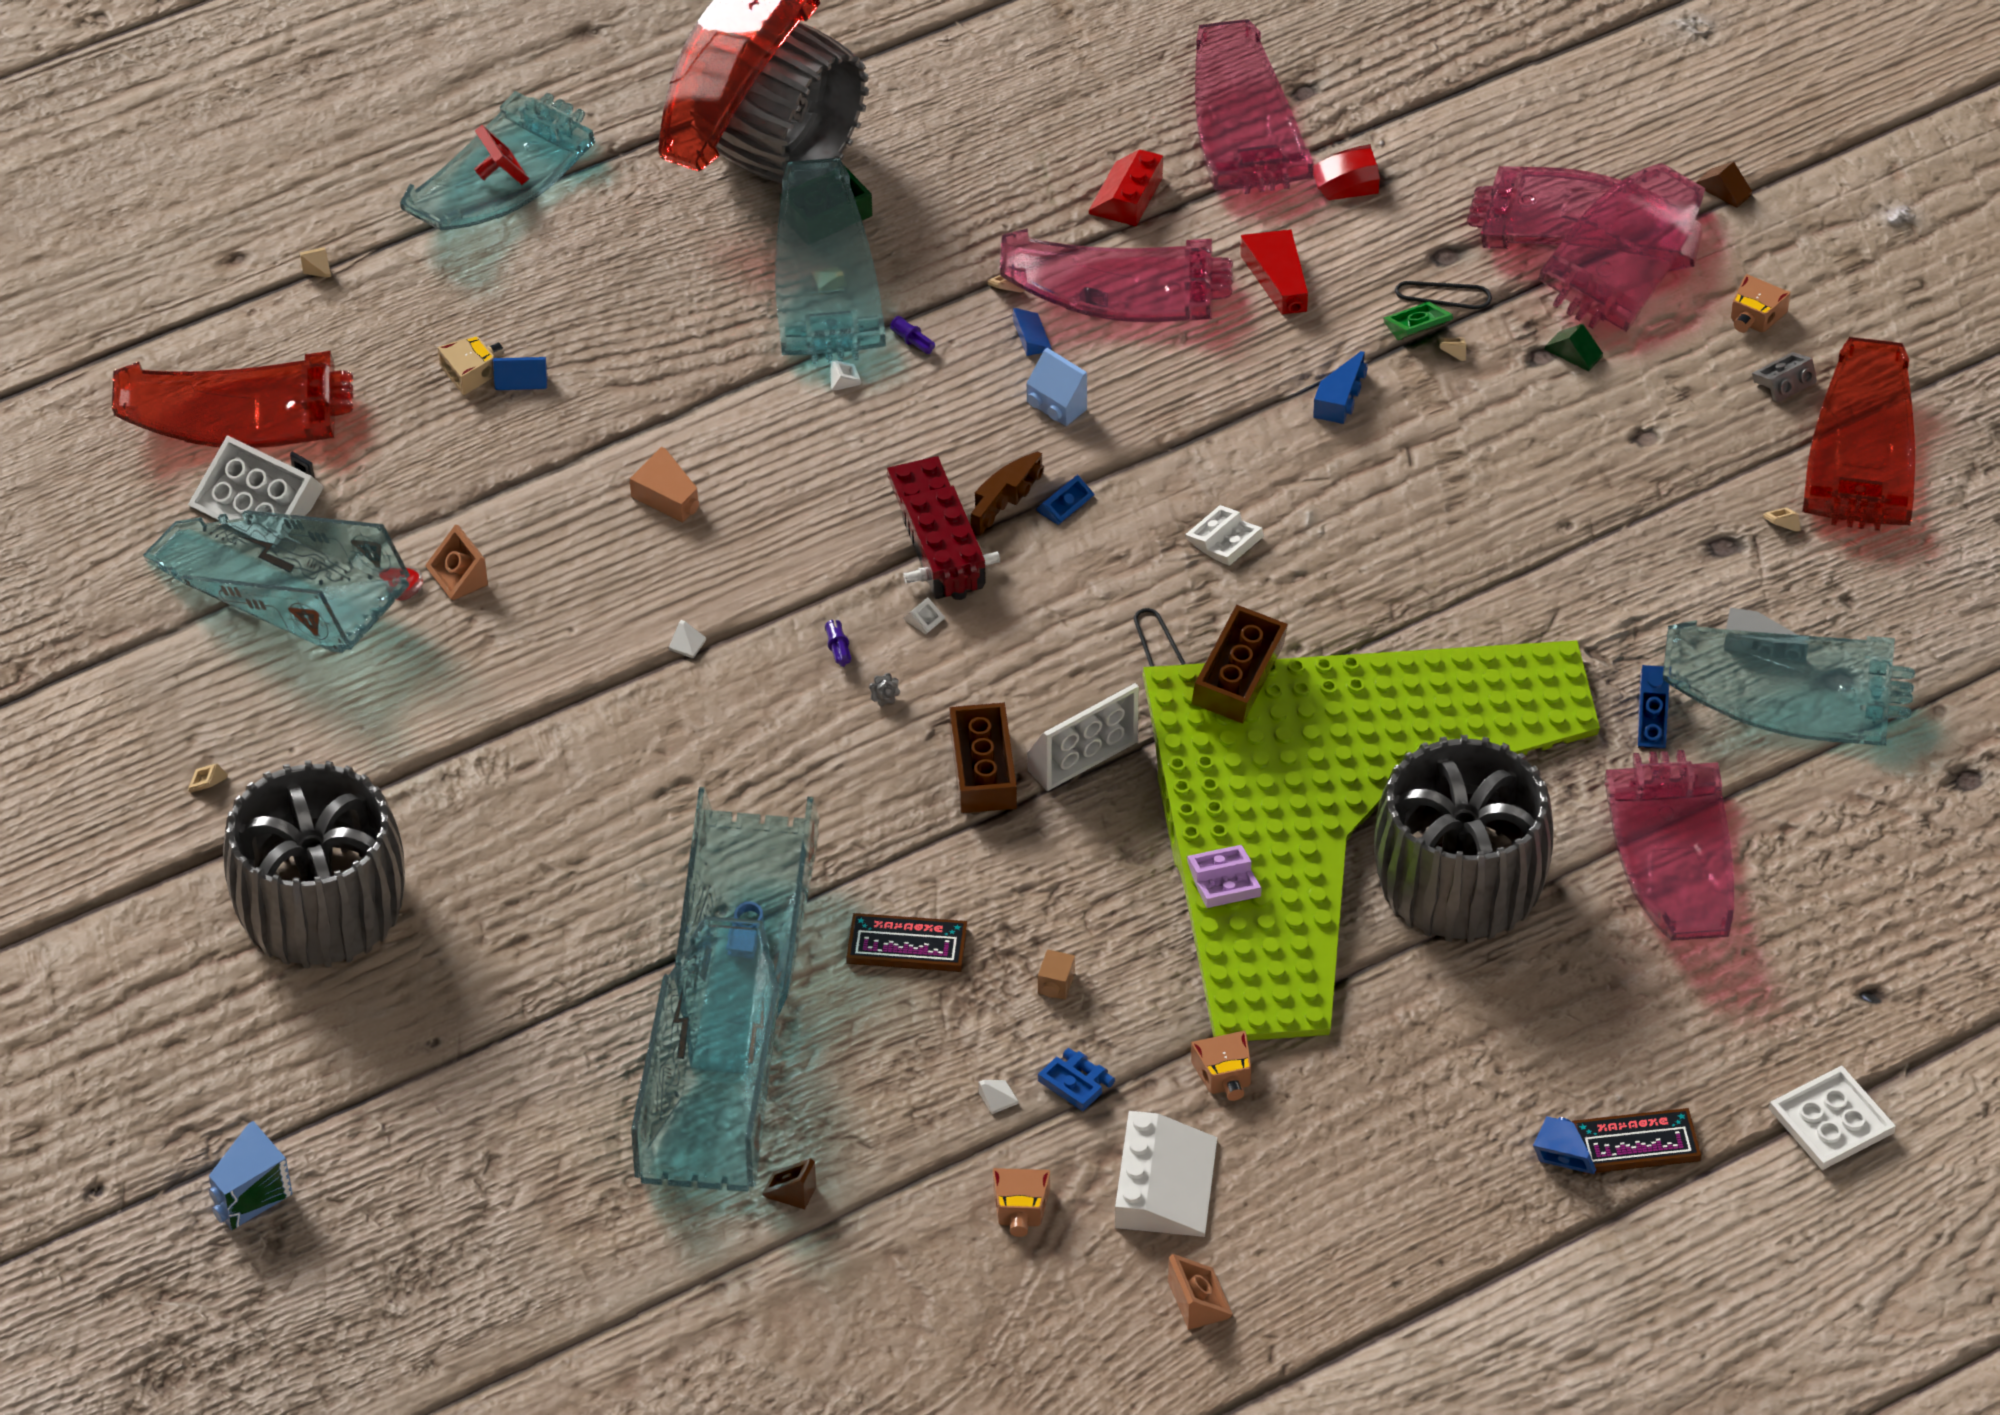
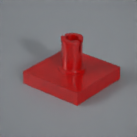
(499, 157)

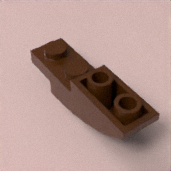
(1005, 486)

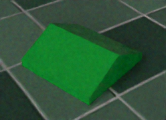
(1417, 320)

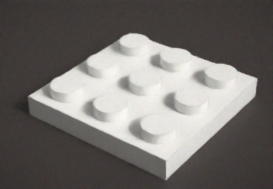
(1832, 1117)

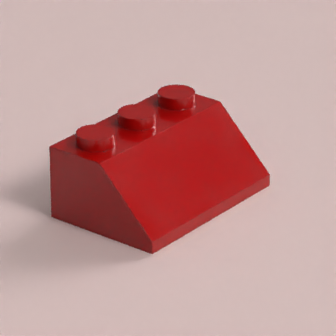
(1129, 187)

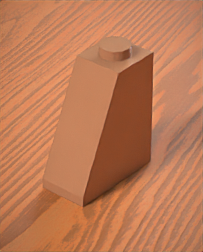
(665, 486)

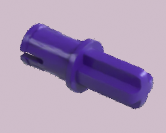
(912, 334)
(838, 643)

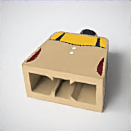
(469, 362)

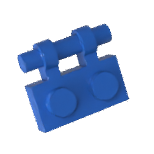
(1073, 1085)

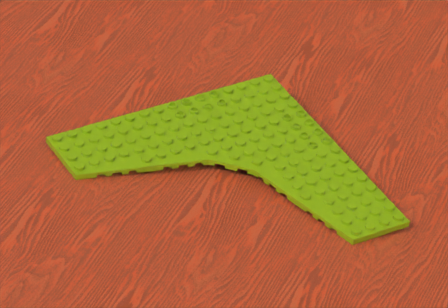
(1311, 773)

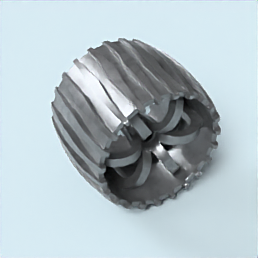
(797, 106)
(1457, 793)
(305, 816)

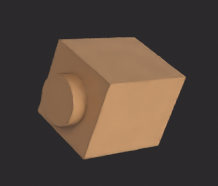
(1056, 974)

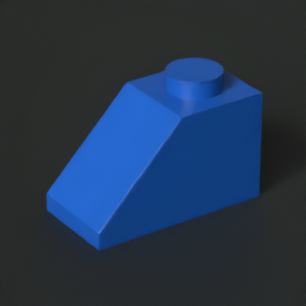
(1562, 1146)

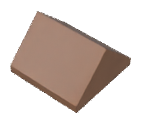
(458, 565)
(1197, 1292)

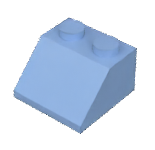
(1057, 388)

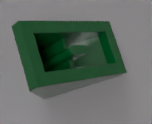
(1576, 347)

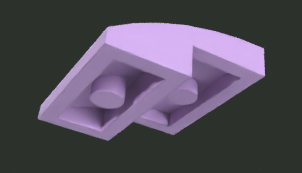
(1224, 876)

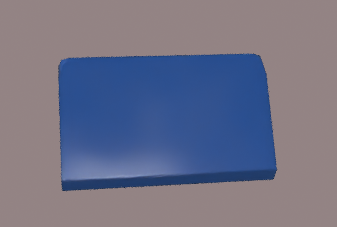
(1030, 331)
(520, 373)
(1066, 500)

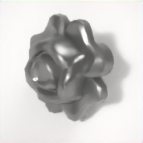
(884, 689)

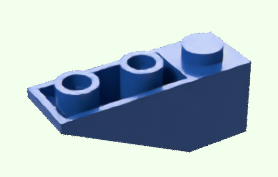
(1338, 389)
(1652, 708)

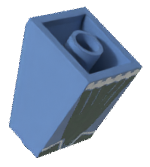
(248, 1178)

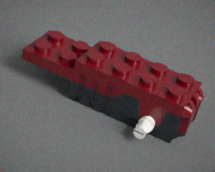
(938, 530)

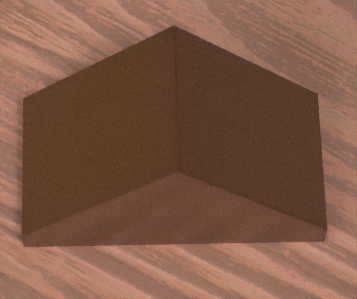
(1726, 184)
(792, 1184)

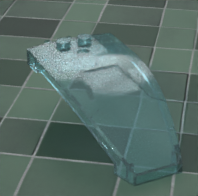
(542, 139)
(824, 266)
(1791, 682)

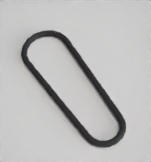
(1444, 285)
(1165, 630)

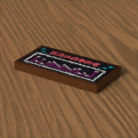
(907, 942)
(1640, 1140)

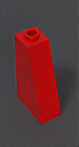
(1277, 268)

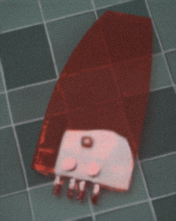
(717, 71)
(251, 405)
(1864, 439)

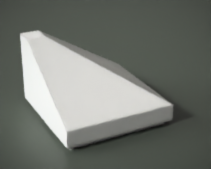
(843, 375)
(925, 616)
(686, 640)
(997, 1095)

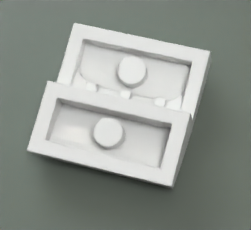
(1224, 535)

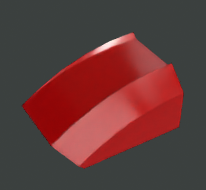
(1348, 174)

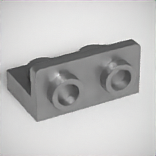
(1787, 375)

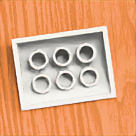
(253, 481)
(1085, 739)
(1164, 1176)

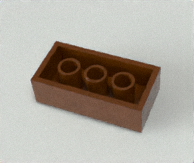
(1239, 664)
(983, 758)

